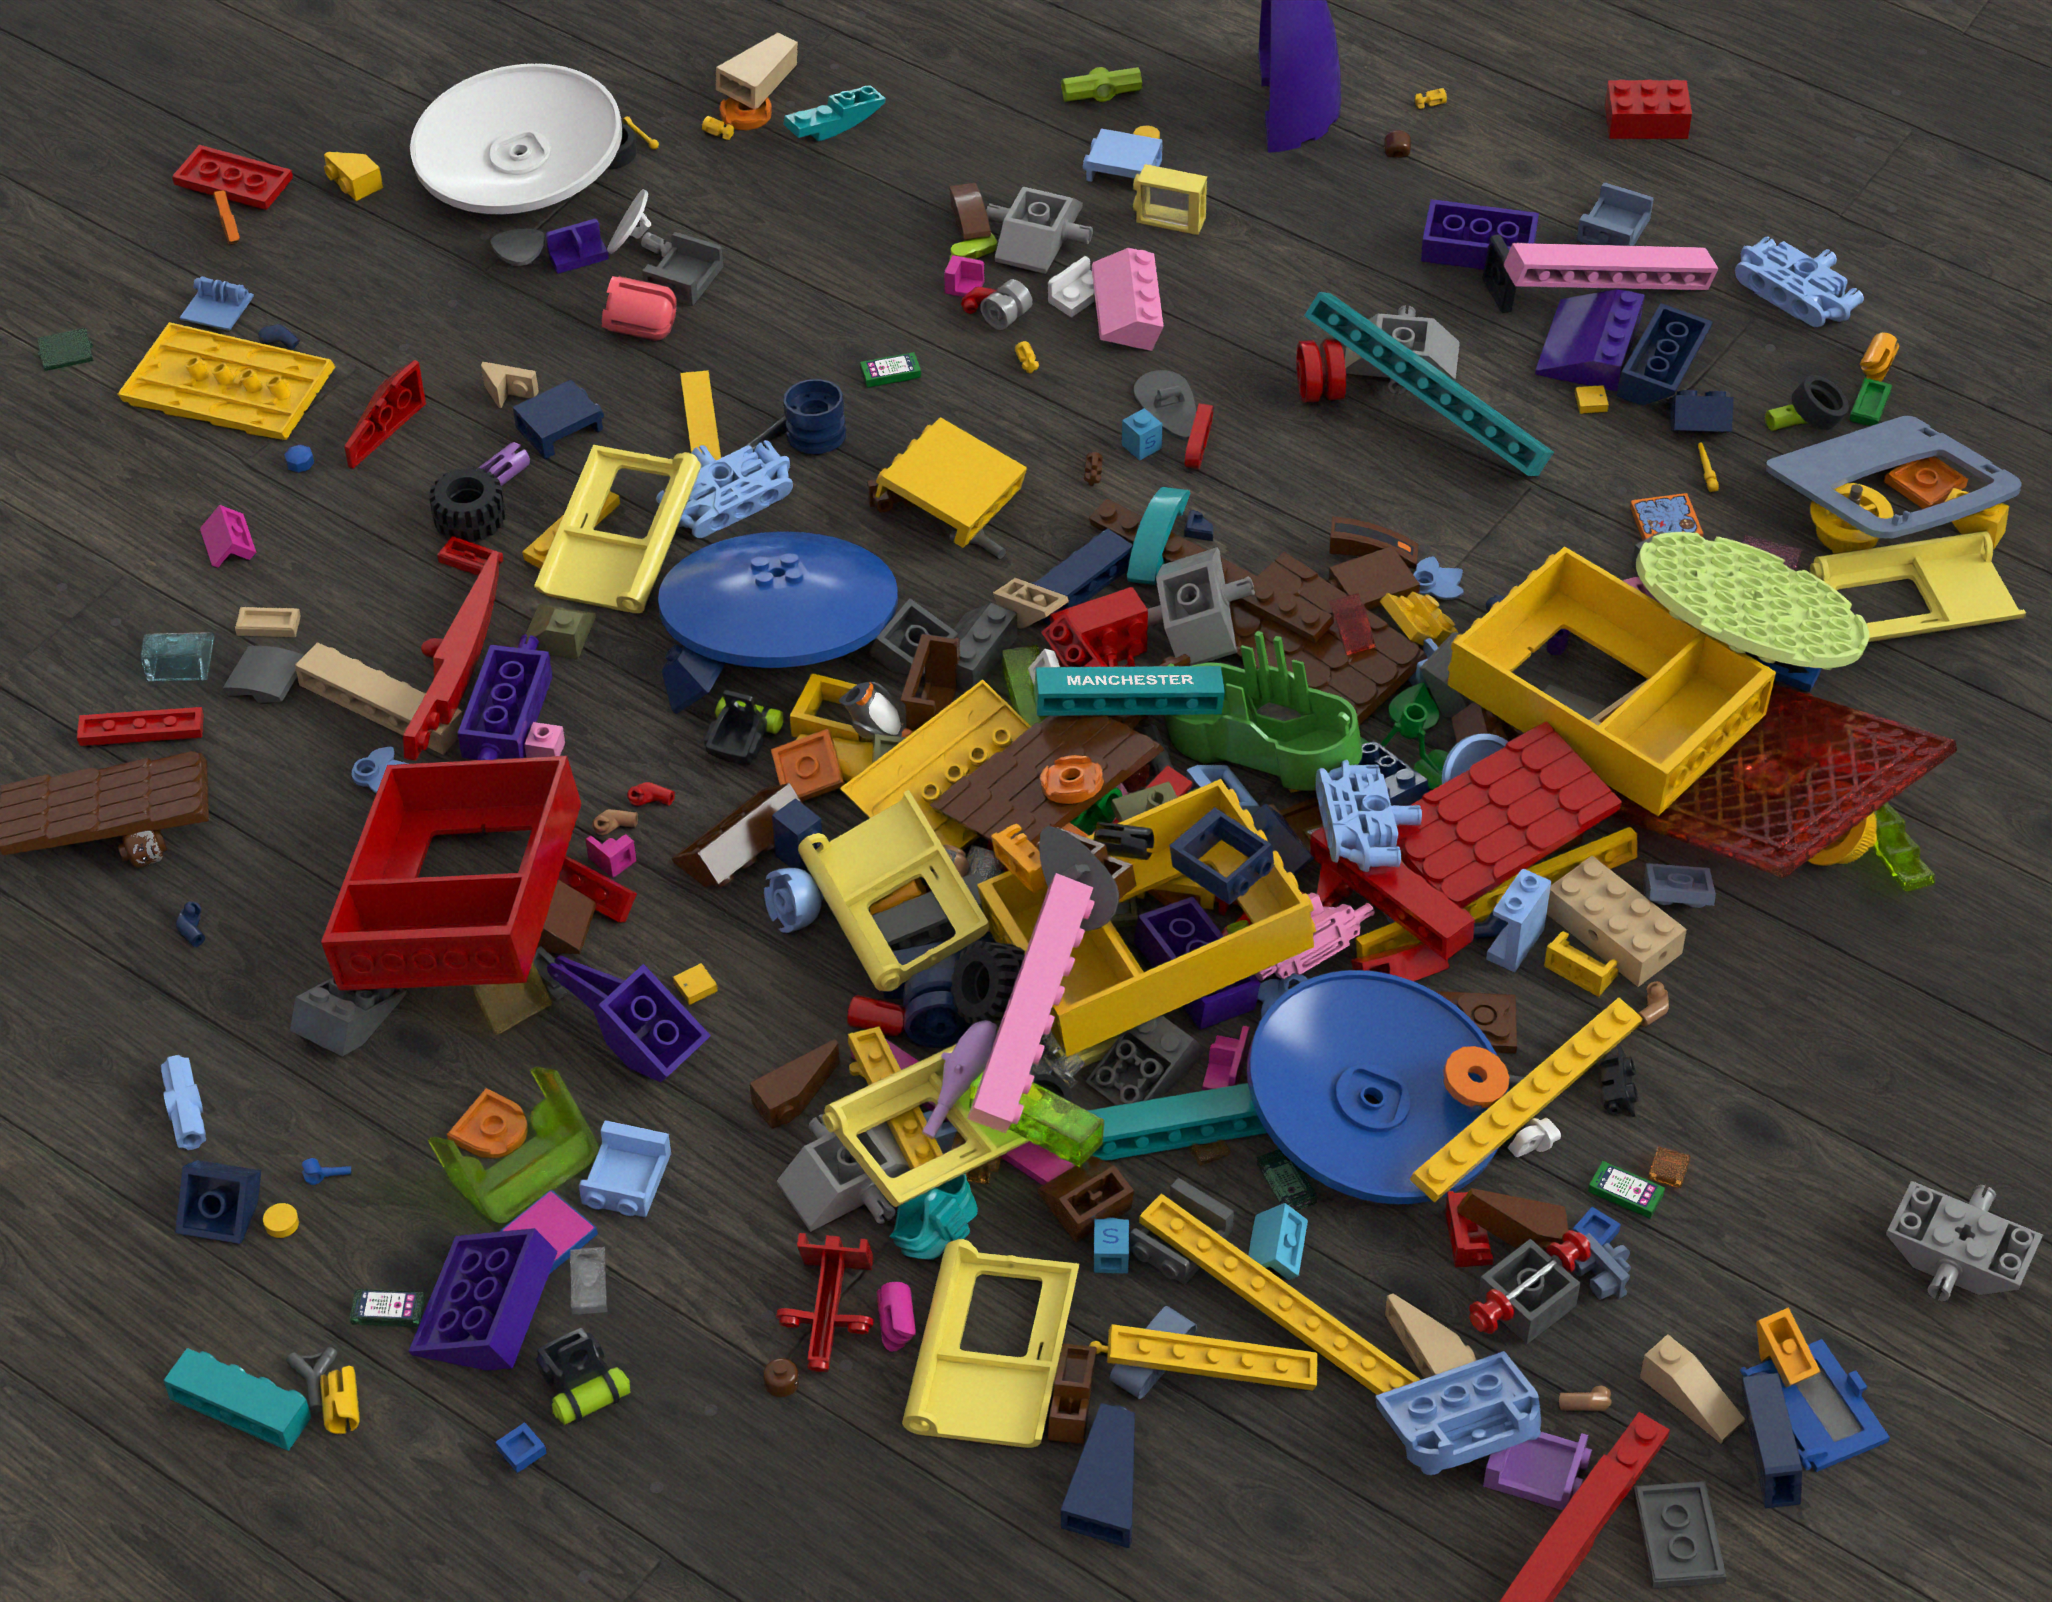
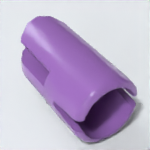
(507, 463)

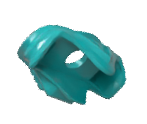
(945, 1219)

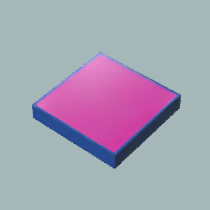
(557, 1224)

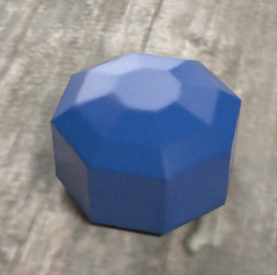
(299, 458)

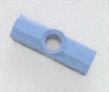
(183, 1102)

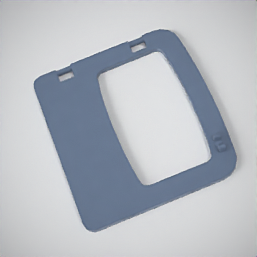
(1835, 462)

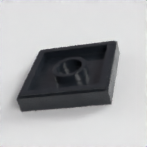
(1496, 276)

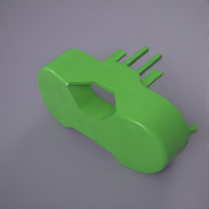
(1287, 749)

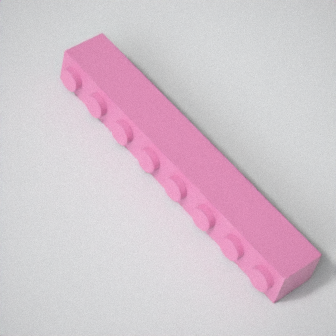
(1610, 266)
(1030, 1004)

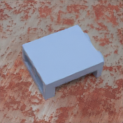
(1121, 154)
(1525, 910)
(626, 1169)

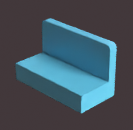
(1279, 1240)

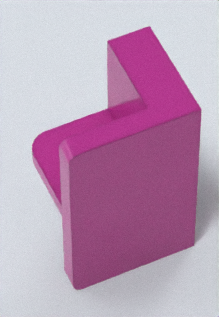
(1226, 1061)

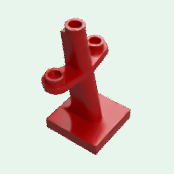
(833, 1260)

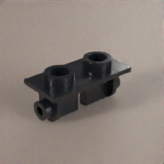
(1623, 1092)

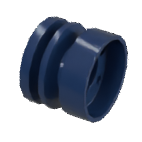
(814, 416)

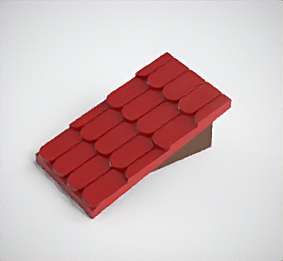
(1504, 816)

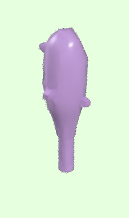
(961, 1069)

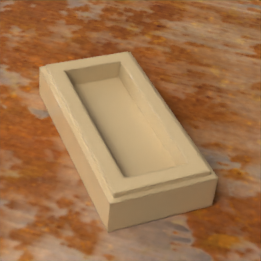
(267, 622)

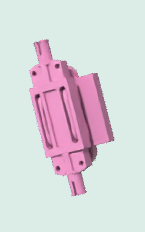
(1332, 935)

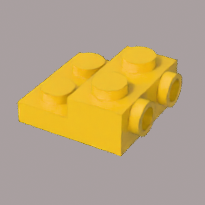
(1419, 617)

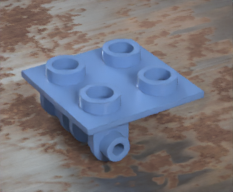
(216, 303)

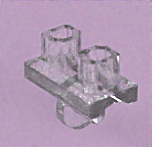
(1064, 1067)

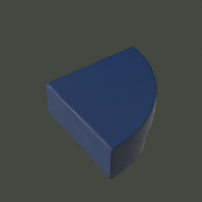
(1198, 527)

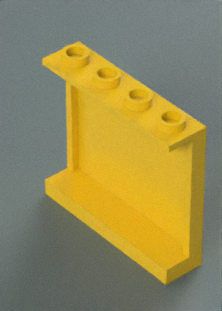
(953, 478)

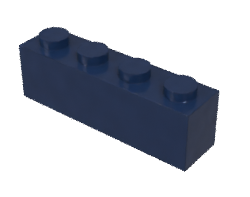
(1088, 569)

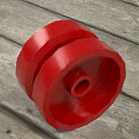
(1320, 370)

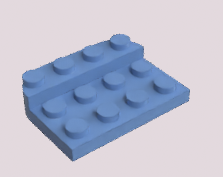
(1463, 1413)

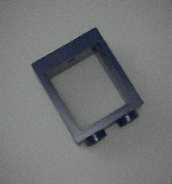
(1205, 835)

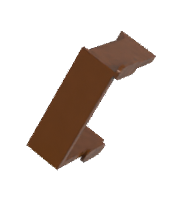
(939, 658)

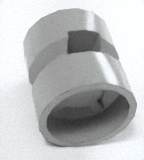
(1006, 304)

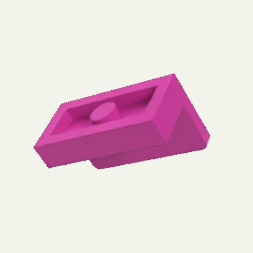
(226, 534)

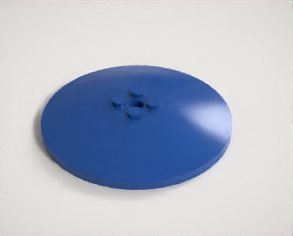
(778, 599)
(1351, 1039)

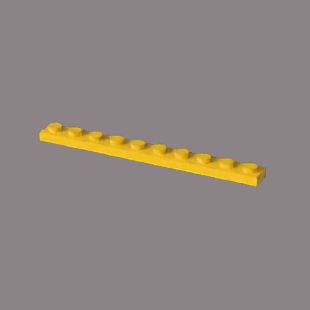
(1609, 850)
(1525, 1100)
(1274, 1297)

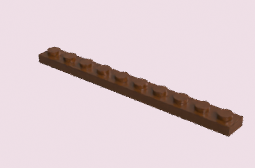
(1268, 599)

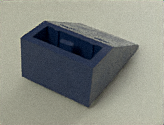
(1402, 782)

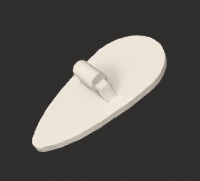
(628, 223)

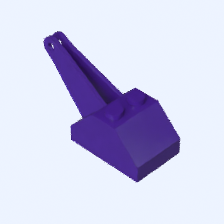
(635, 1016)

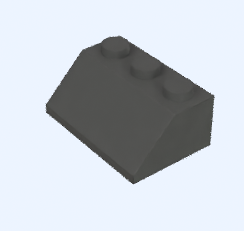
(982, 638)

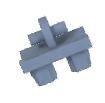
(1609, 1267)

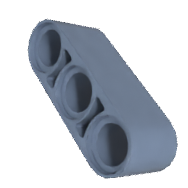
(1139, 1379)

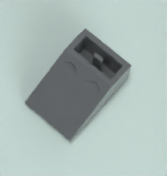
(342, 1017)
(1145, 1062)

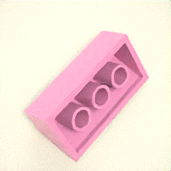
(1128, 298)

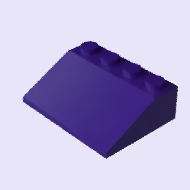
(1592, 338)
(485, 1299)

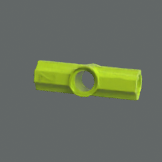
(1101, 84)

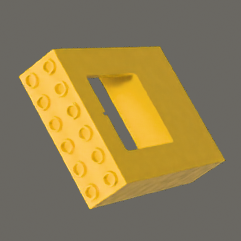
(1664, 734)
(1106, 984)

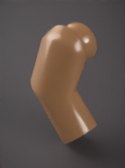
(612, 819)
(1657, 1003)
(1595, 1400)

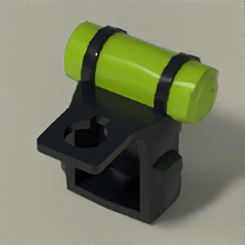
(740, 728)
(580, 1376)

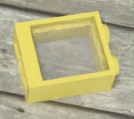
(1170, 199)

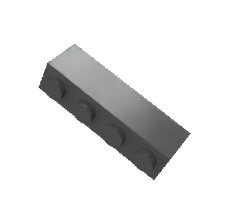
(920, 919)

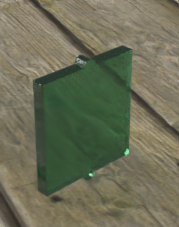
(65, 349)

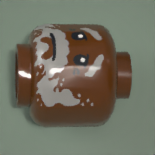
(142, 848)

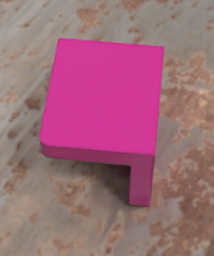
(963, 275)
(612, 855)

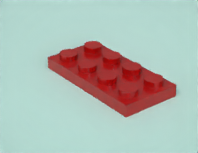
(240, 177)

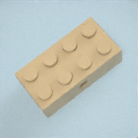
(1615, 920)

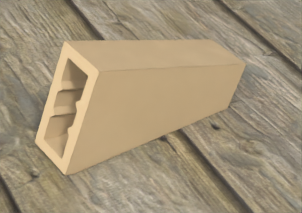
(757, 71)

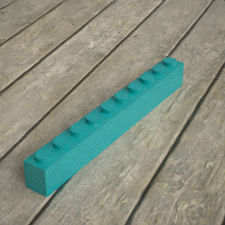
(1429, 384)

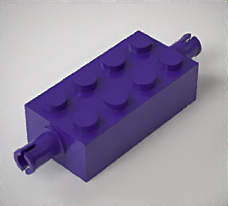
(505, 701)

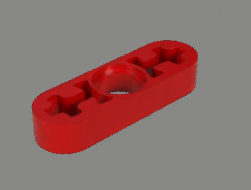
(1199, 436)

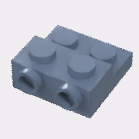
(1678, 884)

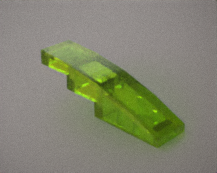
(1899, 851)

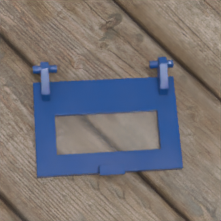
(1828, 1412)

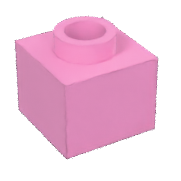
(544, 740)

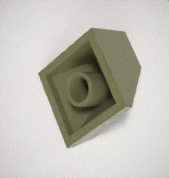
(560, 630)

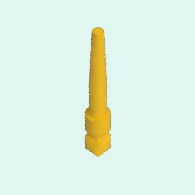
(1709, 475)

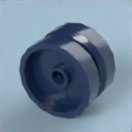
(930, 1010)

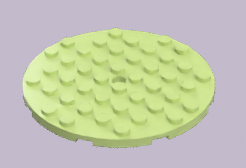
(1752, 600)

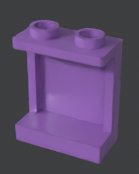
(1540, 1469)

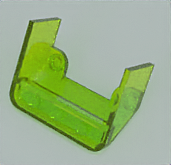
(542, 1164)

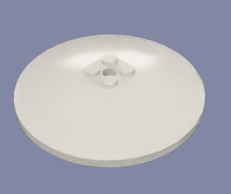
(548, 112)

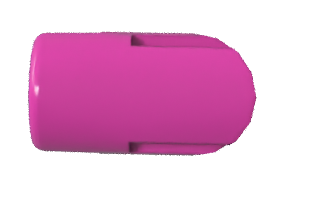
(896, 1315)

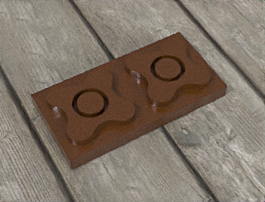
(1492, 1014)

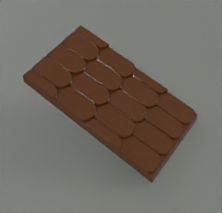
(1360, 678)
(1009, 785)
(103, 802)

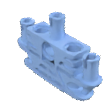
(1797, 282)
(734, 487)
(1360, 816)

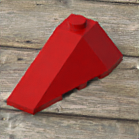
(387, 411)

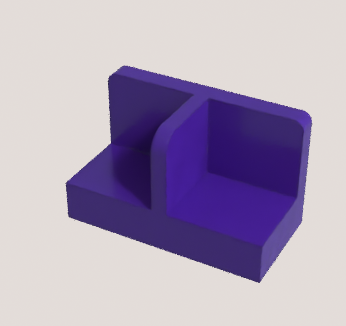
(576, 246)

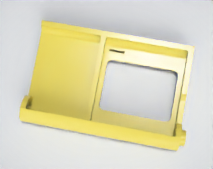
(606, 566)
(1948, 571)
(876, 862)
(898, 1095)

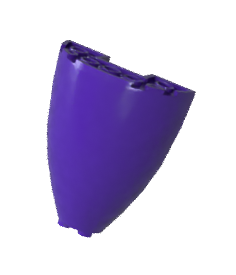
(1301, 68)

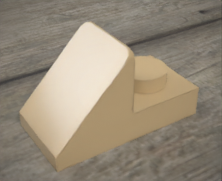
(508, 380)

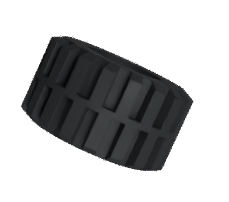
(467, 504)
(985, 980)

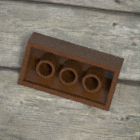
(735, 838)

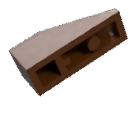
(790, 1088)
(1515, 1218)

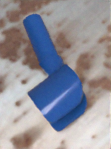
(315, 1174)

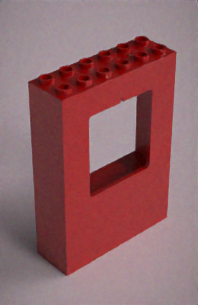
(451, 929)

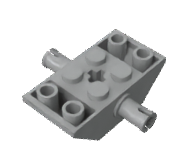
(1036, 228)
(1418, 334)
(1197, 606)
(829, 1182)
(1961, 1241)

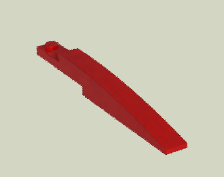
(454, 661)
(1587, 1513)

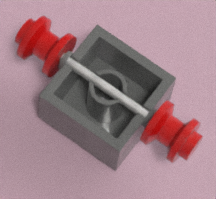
(1530, 1287)

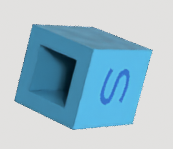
(1142, 434)
(1111, 1245)

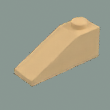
(1028, 601)
(1426, 1340)
(1690, 1388)

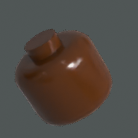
(1397, 144)
(781, 1377)

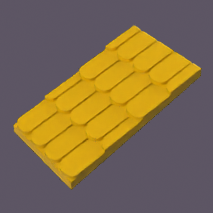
(226, 381)
(939, 756)

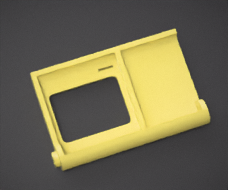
(983, 1393)

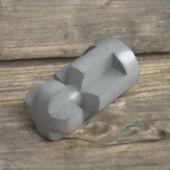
(655, 244)

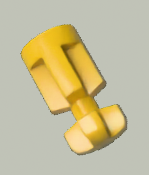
(1432, 98)
(717, 127)
(1026, 356)

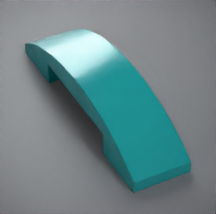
(1153, 534)

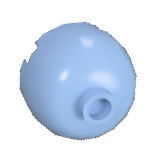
(792, 898)

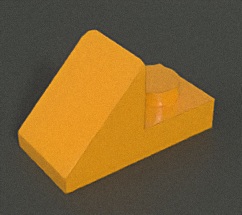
(1785, 1345)

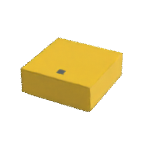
(1591, 399)
(695, 984)

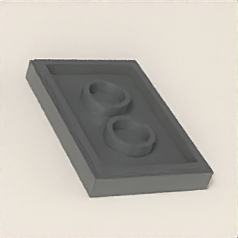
(1679, 1534)

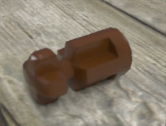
(1093, 467)

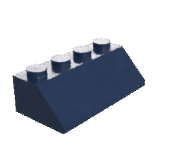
(1662, 355)

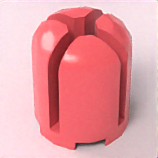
(639, 308)

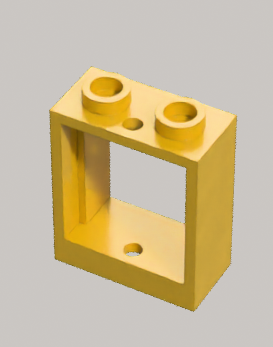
(803, 715)

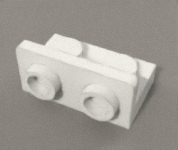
(1072, 288)

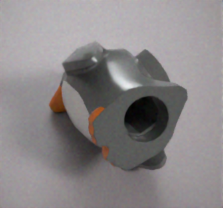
(873, 711)

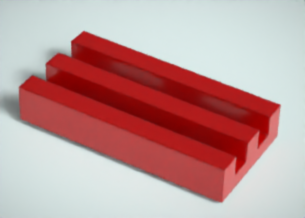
(465, 560)

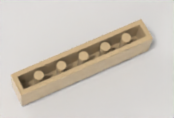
(369, 693)

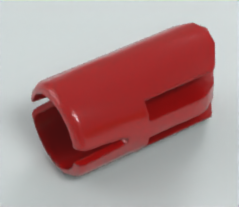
(872, 1013)

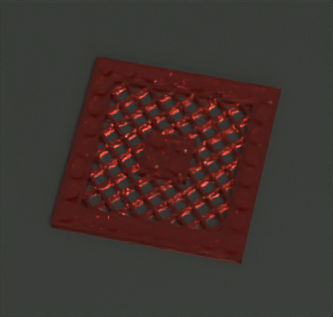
(1795, 782)

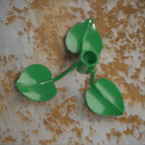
(1413, 714)

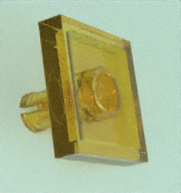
(511, 1003)

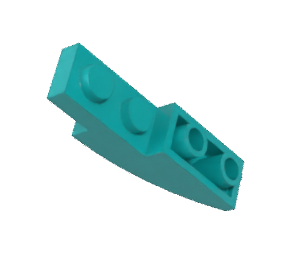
(840, 114)

